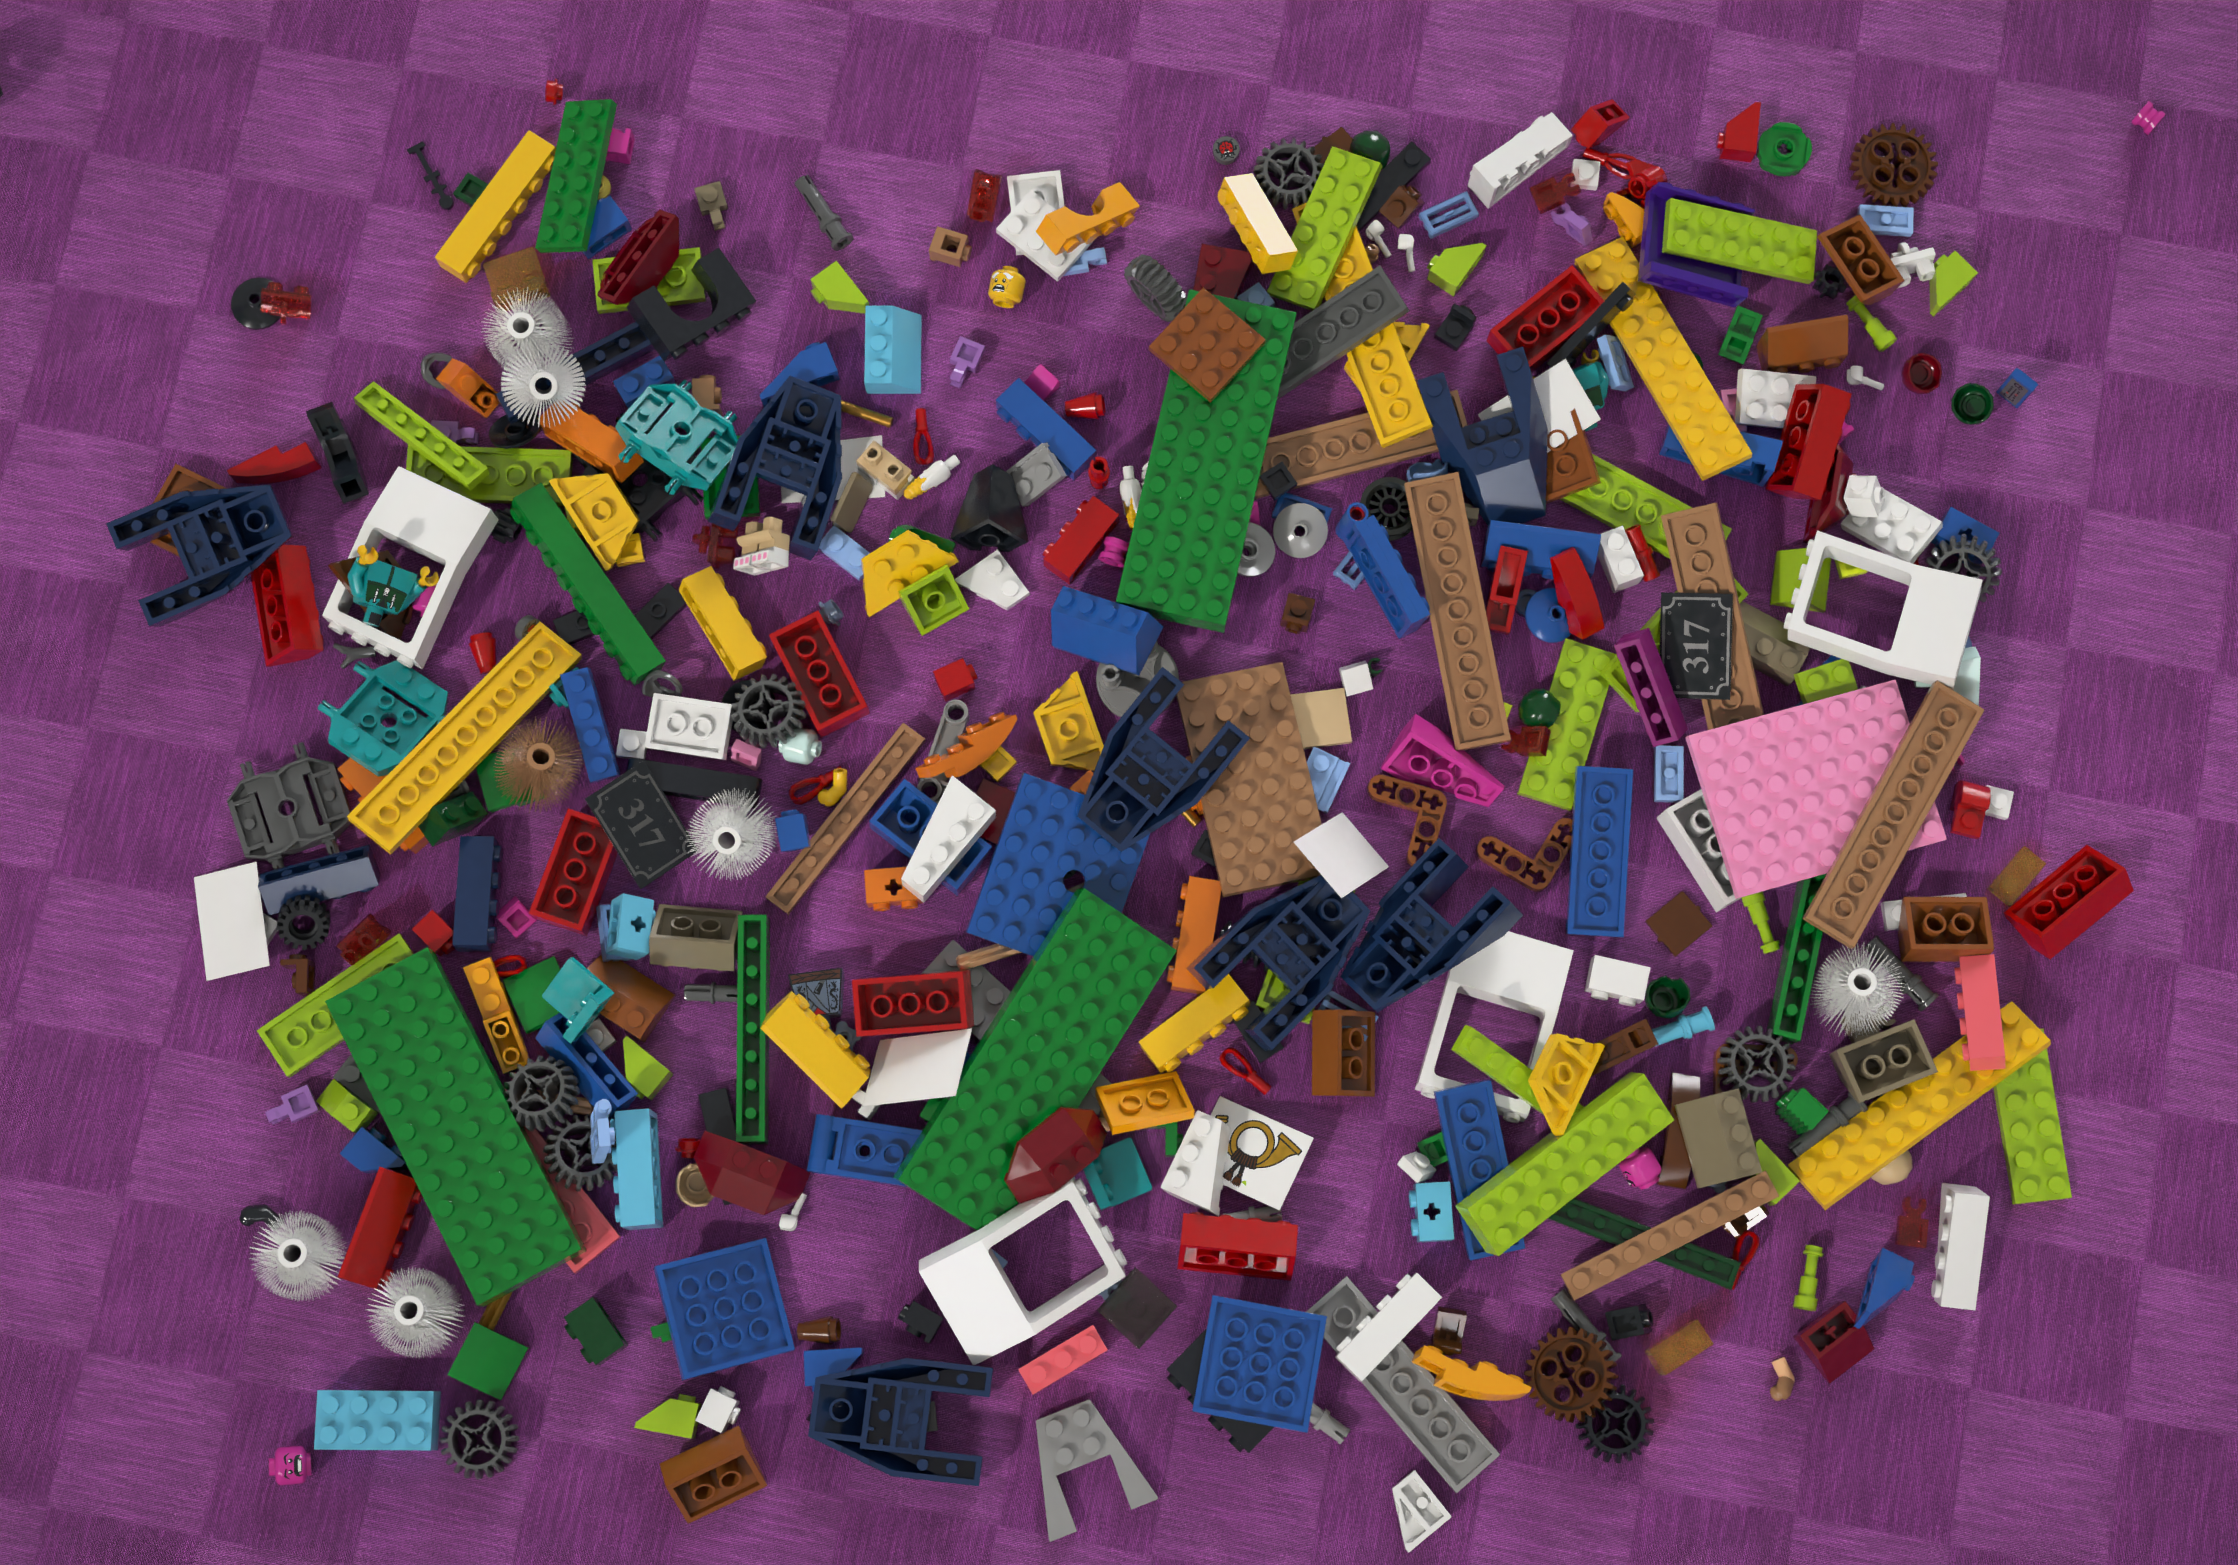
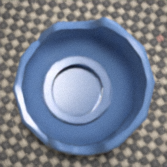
(1425, 470)

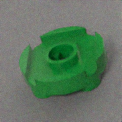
(1779, 164)

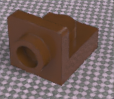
(1297, 613)
(304, 978)

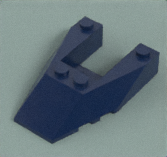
(792, 446)
(1501, 457)
(217, 536)
(1142, 778)
(1300, 939)
(1414, 943)
(884, 1414)

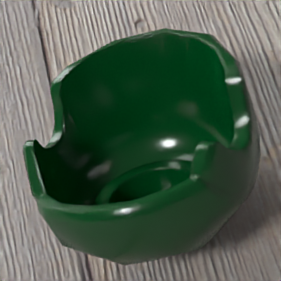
(1371, 146)
(1972, 404)
(1539, 708)
(1667, 997)

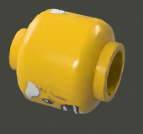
(1006, 287)

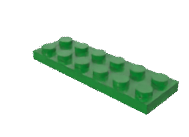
(576, 176)

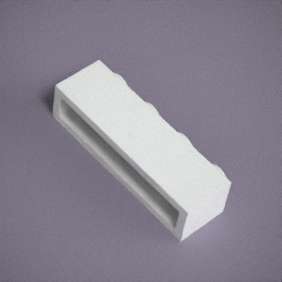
(1387, 1327)

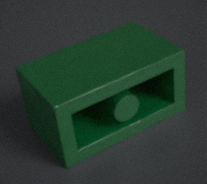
(452, 818)
(595, 1332)

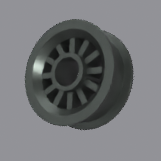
(1381, 486)

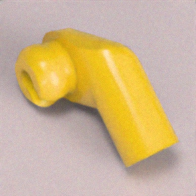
(837, 791)

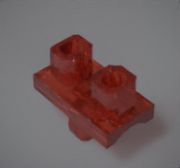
(983, 196)
(286, 303)
(716, 553)
(362, 939)

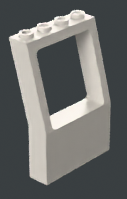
(432, 524)
(1931, 625)
(1513, 974)
(979, 1295)

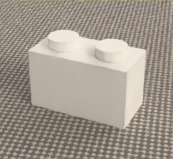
(1619, 560)
(1617, 980)

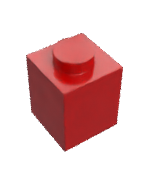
(955, 679)
(435, 933)

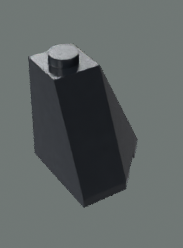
(990, 513)

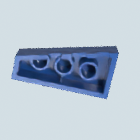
(1754, 470)

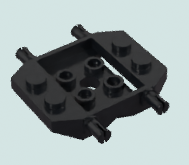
(650, 498)

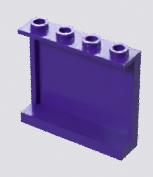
(1683, 274)

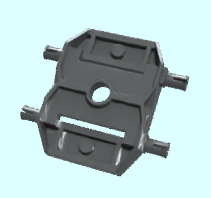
(299, 829)

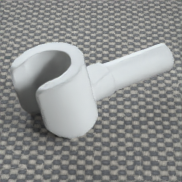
(1373, 232)
(1406, 242)
(1856, 377)
(789, 1222)

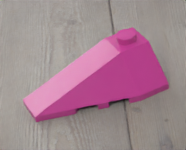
(1429, 758)

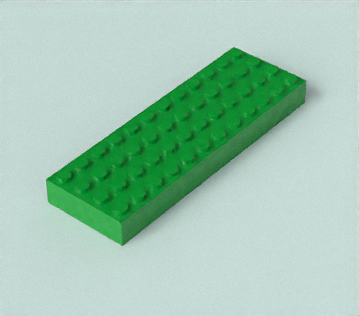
(1205, 483)
(1036, 1056)
(455, 1127)

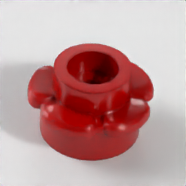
(553, 91)
(687, 1147)

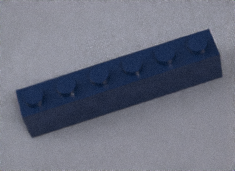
(595, 361)

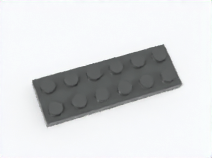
(1340, 326)

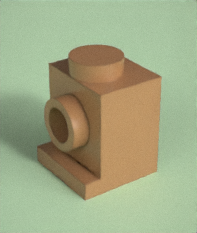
(945, 240)
(707, 393)

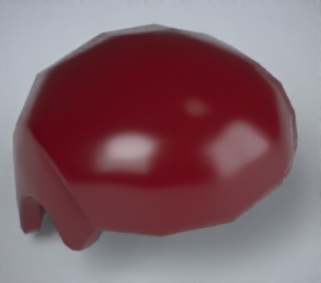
(1921, 373)

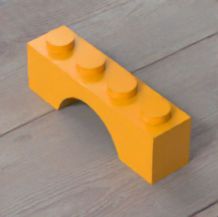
(1066, 230)

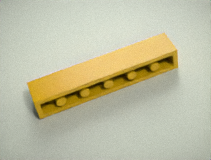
(497, 207)

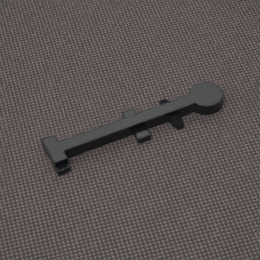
(445, 201)

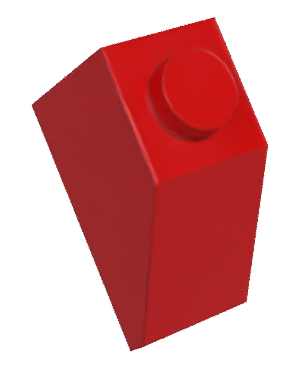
(1599, 123)
(1740, 135)

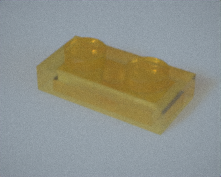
(2016, 876)

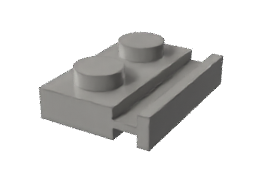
(1036, 474)

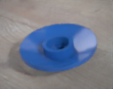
(1540, 617)

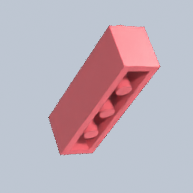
(1981, 1012)

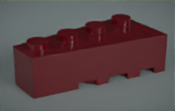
(1222, 270)

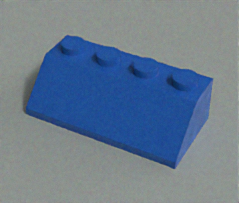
(1541, 545)
(1103, 630)
(903, 822)

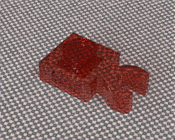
(1550, 193)
(1530, 742)
(1911, 1229)

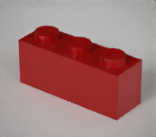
(1080, 539)

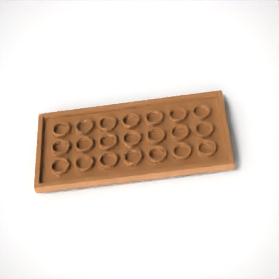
(1265, 791)

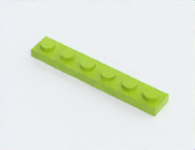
(421, 436)
(1497, 1064)

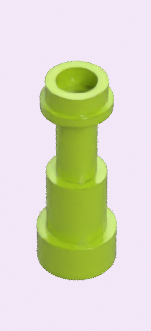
(1882, 337)
(1760, 918)
(1808, 1283)

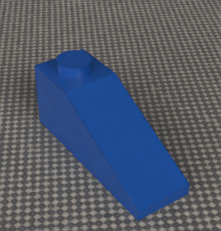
(810, 365)
(1885, 1282)

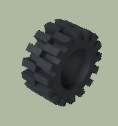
(303, 907)

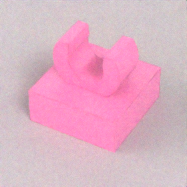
(746, 754)

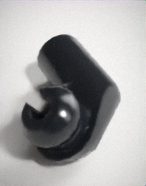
(259, 1213)

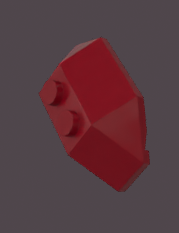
(642, 259)
(1832, 508)
(1054, 1153)
(748, 1175)

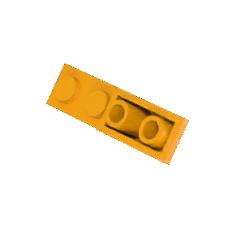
(1627, 217)
(497, 1014)
(1479, 1382)

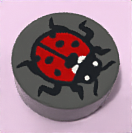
(1226, 150)
(525, 625)

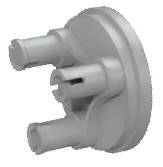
(1120, 688)

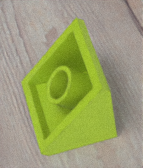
(1786, 576)
(933, 600)

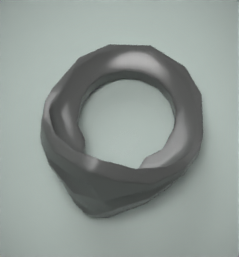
(425, 365)
(652, 686)

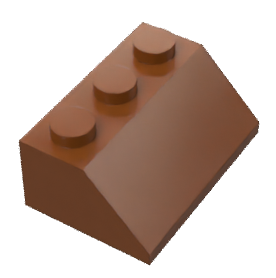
(1861, 260)
(1804, 345)
(1944, 928)
(637, 999)
(1340, 1056)
(712, 1474)

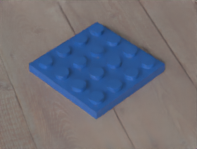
(724, 1308)
(1259, 1363)

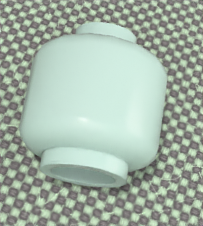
(801, 748)

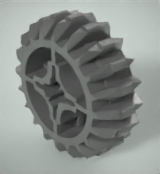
(1279, 168)
(1155, 287)
(1973, 570)
(747, 712)
(1766, 1071)
(558, 1080)
(572, 1148)
(471, 1450)

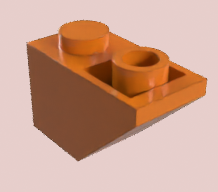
(468, 387)

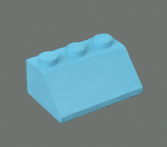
(892, 350)

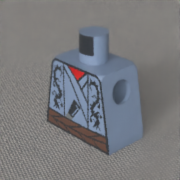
(822, 990)

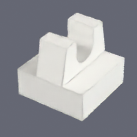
(866, 1111)

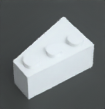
(1199, 1164)

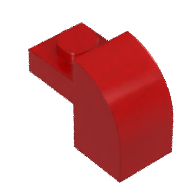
(1969, 808)

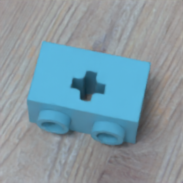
(630, 926)
(1439, 1196)

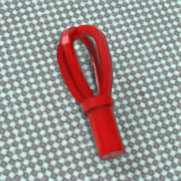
(1606, 160)
(922, 429)
(823, 780)
(507, 959)
(1252, 1075)
(1750, 1254)

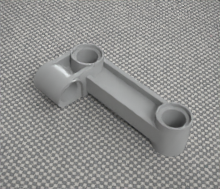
(946, 736)

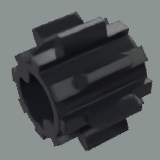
(1829, 289)
(506, 527)

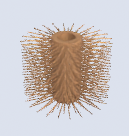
(537, 765)

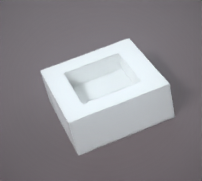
(1356, 678)

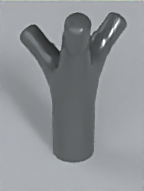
(354, 653)

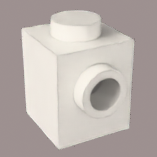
(1864, 496)
(719, 1409)

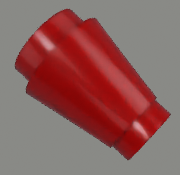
(1086, 406)
(484, 651)

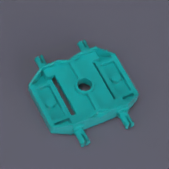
(671, 450)
(358, 726)

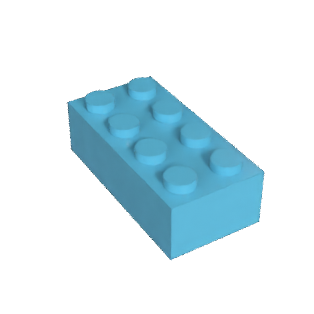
(638, 1169)
(377, 1420)

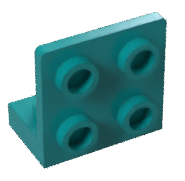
(577, 997)
(1117, 1175)

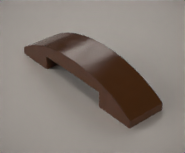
(1625, 1045)
(1675, 1159)

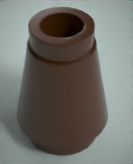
(821, 1330)

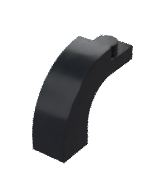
(339, 452)

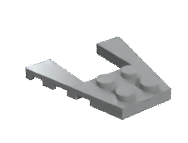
(1072, 1440)

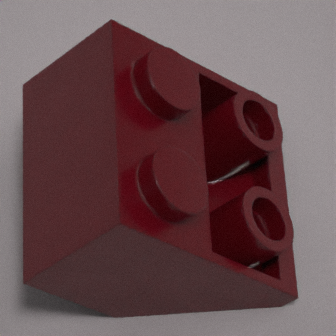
(1834, 1341)

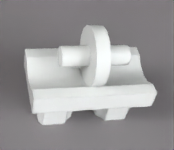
(1911, 261)

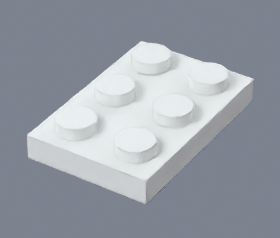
(1044, 184)
(1020, 231)
(1765, 397)
(1898, 531)
(689, 726)

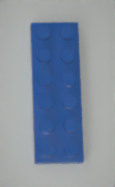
(1599, 851)
(1472, 1146)

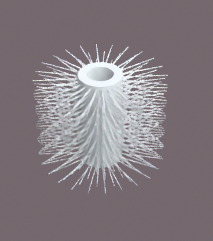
(526, 330)
(561, 387)
(732, 833)
(1856, 990)
(290, 1248)
(426, 1316)

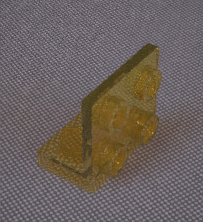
(514, 271)

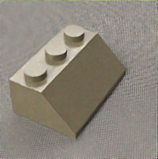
(1770, 646)
(694, 937)
(1883, 1061)
(1718, 1138)

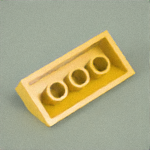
(816, 1048)

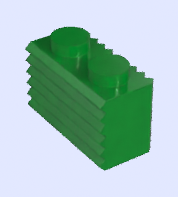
(1800, 1110)

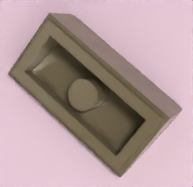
(851, 503)

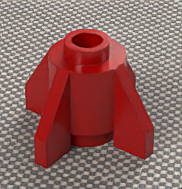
(1643, 179)

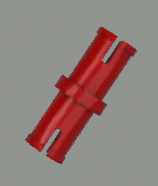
(1099, 472)
(1642, 552)

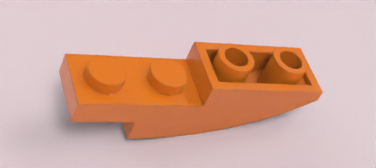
(974, 748)

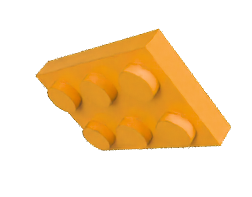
(1144, 1102)

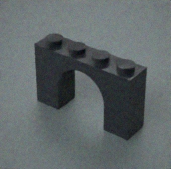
(673, 334)
(1185, 1373)

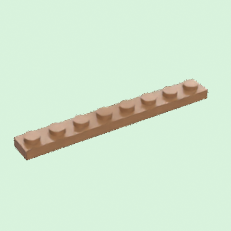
(845, 818)
(1669, 1235)

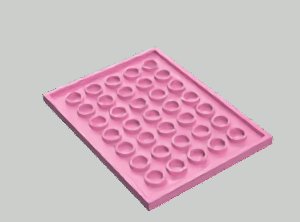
(1796, 782)

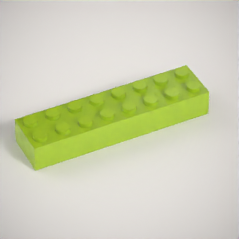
(1565, 1164)

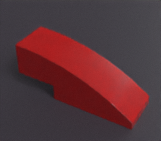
(275, 466)
(1505, 589)
(1576, 594)

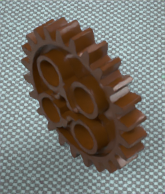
(1917, 167)
(1592, 1360)

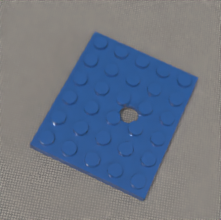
(1033, 854)

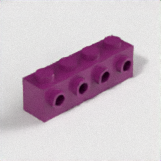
(1650, 687)

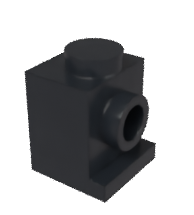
(921, 1321)

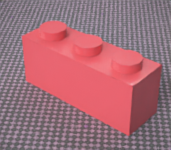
(1063, 1359)

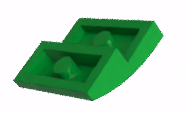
(491, 792)
(527, 990)
(488, 1361)

